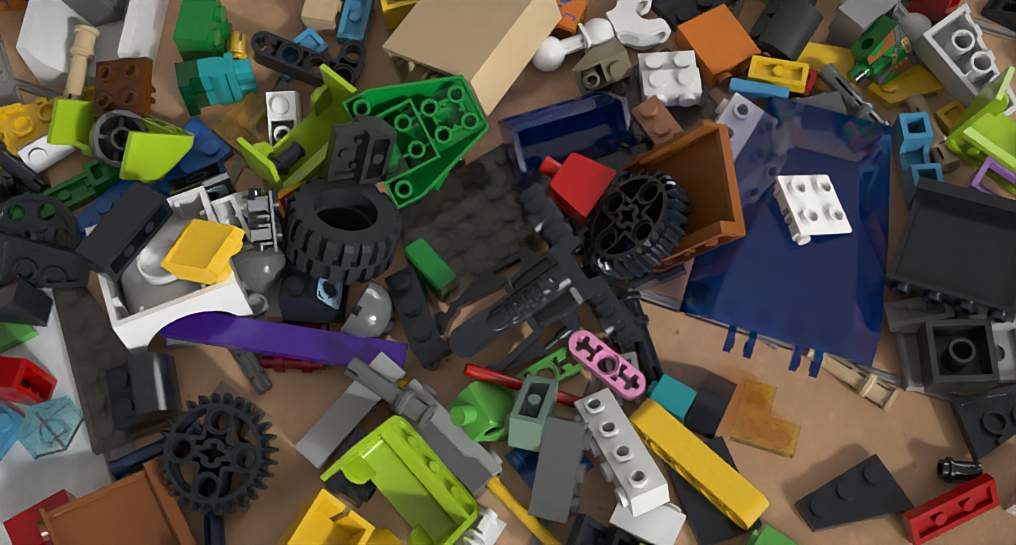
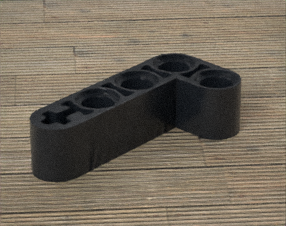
(306, 58)

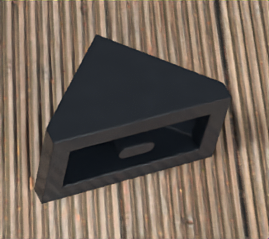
(24, 304)
(710, 405)

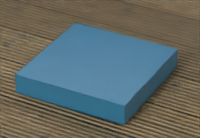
(756, 89)

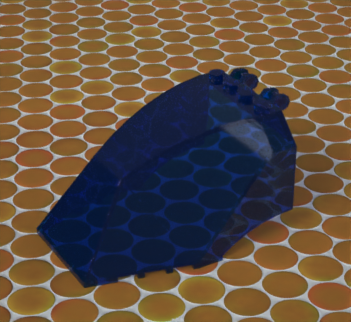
(815, 292)

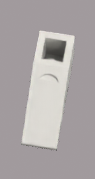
(282, 113)

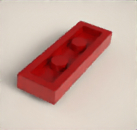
(951, 509)

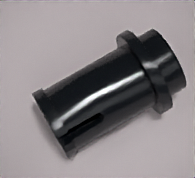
(288, 158)
(957, 470)

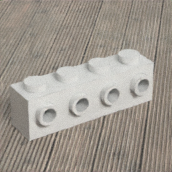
(740, 118)
(622, 454)

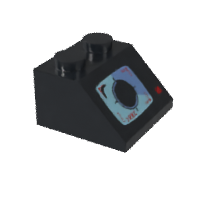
(213, 178)
(310, 299)

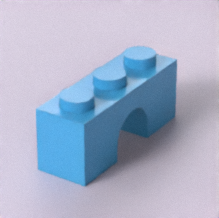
(911, 143)

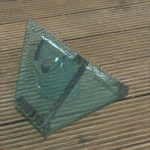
(50, 426)

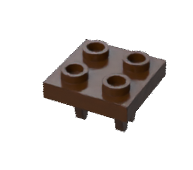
(124, 86)

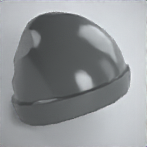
(260, 268)

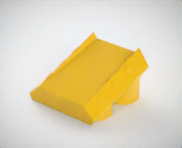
(203, 251)

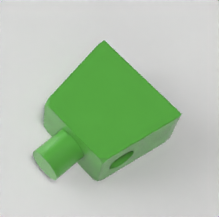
(482, 411)

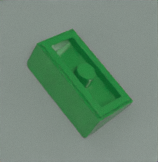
(431, 268)

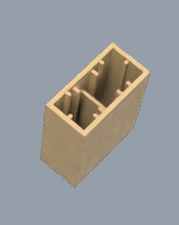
(471, 38)

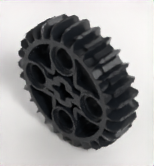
(637, 224)
(203, 460)

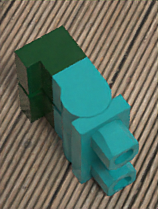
(214, 81)

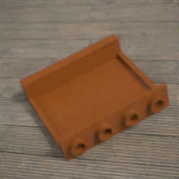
(705, 169)
(120, 514)

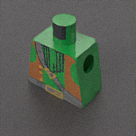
(881, 53)

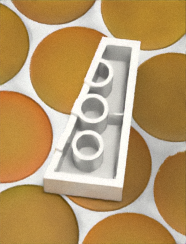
(960, 57)

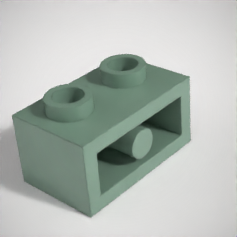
(529, 412)

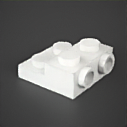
(670, 77)

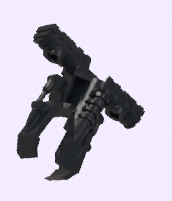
(539, 293)

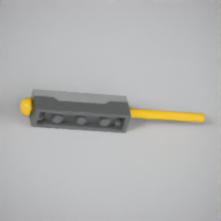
(468, 460)

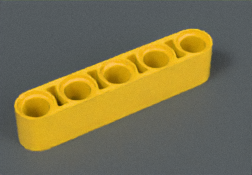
(698, 464)

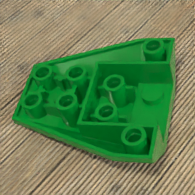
(434, 129)

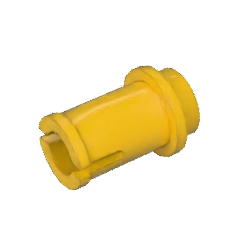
(237, 46)

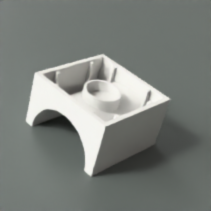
(49, 34)
(152, 297)

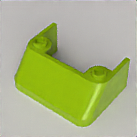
(987, 131)
(310, 133)
(146, 154)
(411, 481)

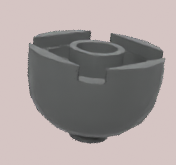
(110, 134)
(371, 313)

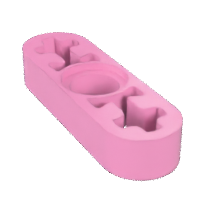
(629, 373)

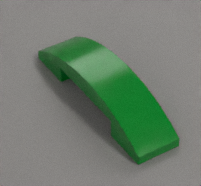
(76, 190)

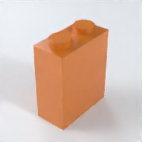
(719, 45)

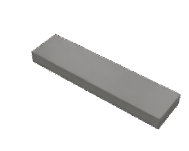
(345, 415)

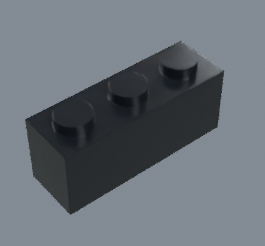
(124, 231)
(418, 316)

